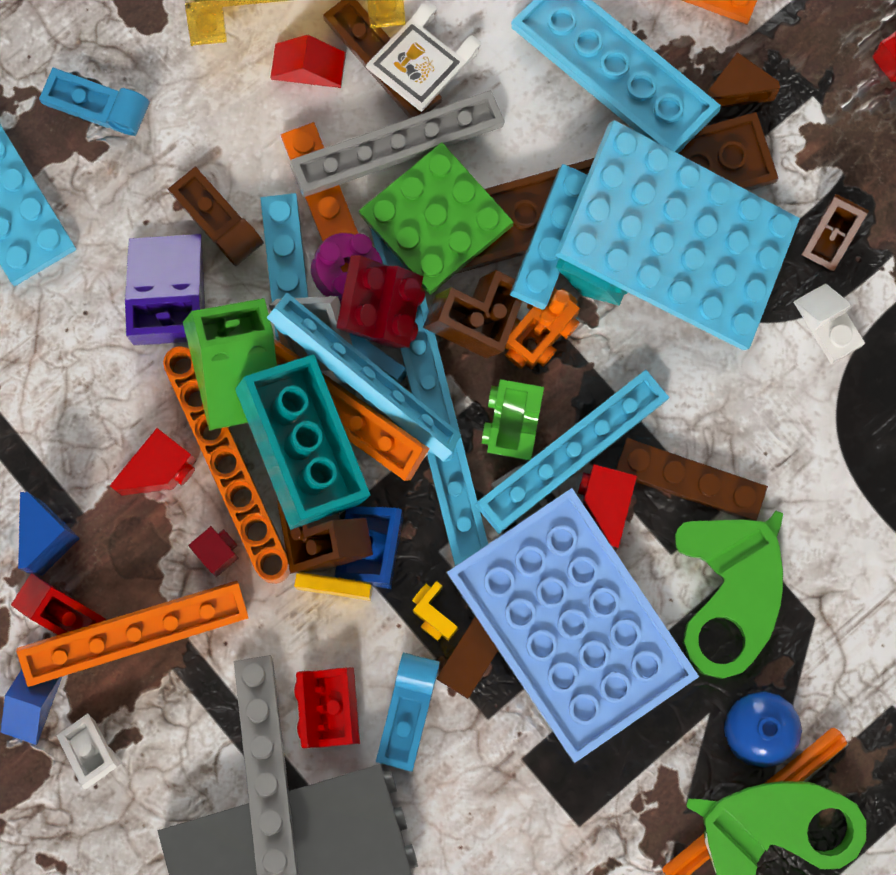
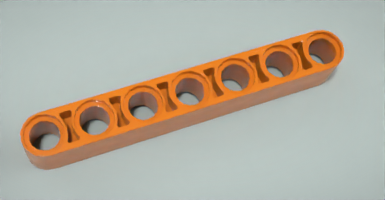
(232, 482)

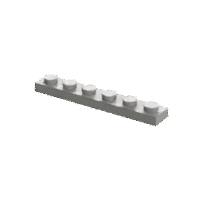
(396, 143)
(265, 767)

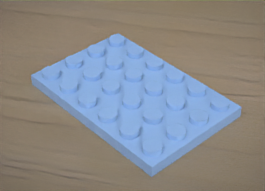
(572, 625)

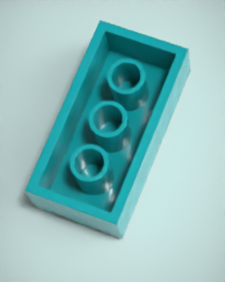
(302, 441)

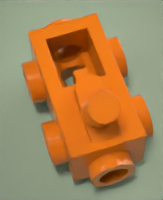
(543, 328)

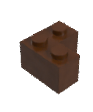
(478, 321)
(325, 543)

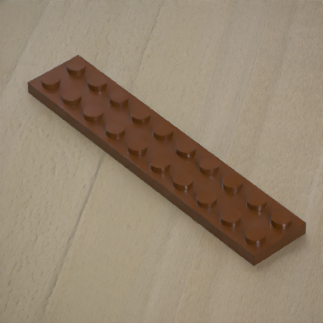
(728, 148)

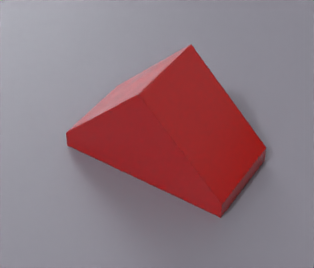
(308, 62)

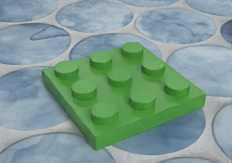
(436, 218)

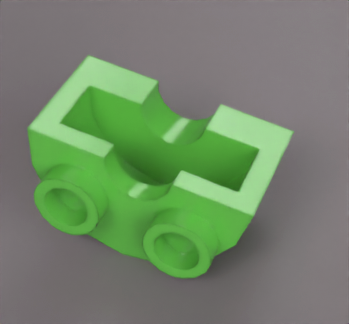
(514, 419)

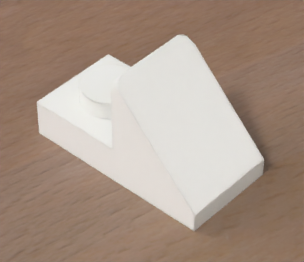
(829, 323)
(87, 751)

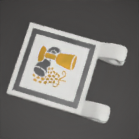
(418, 62)

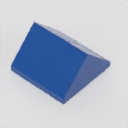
(384, 532)
(41, 536)

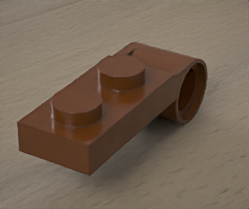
(215, 216)

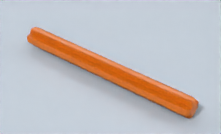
(797, 770)

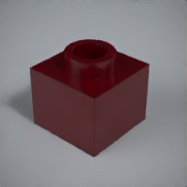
(215, 550)

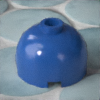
(763, 729)

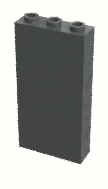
(337, 827)

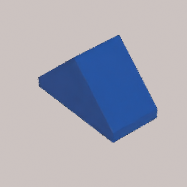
(27, 708)

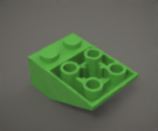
(224, 348)

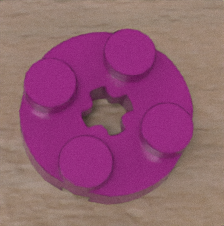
(333, 255)

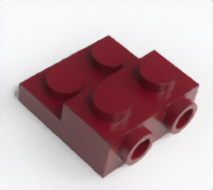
(380, 302)

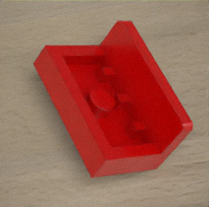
(327, 708)

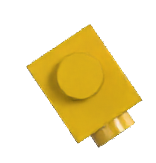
(434, 622)

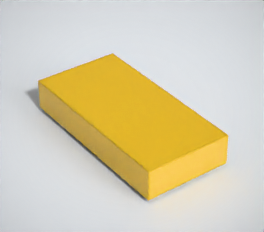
(333, 586)

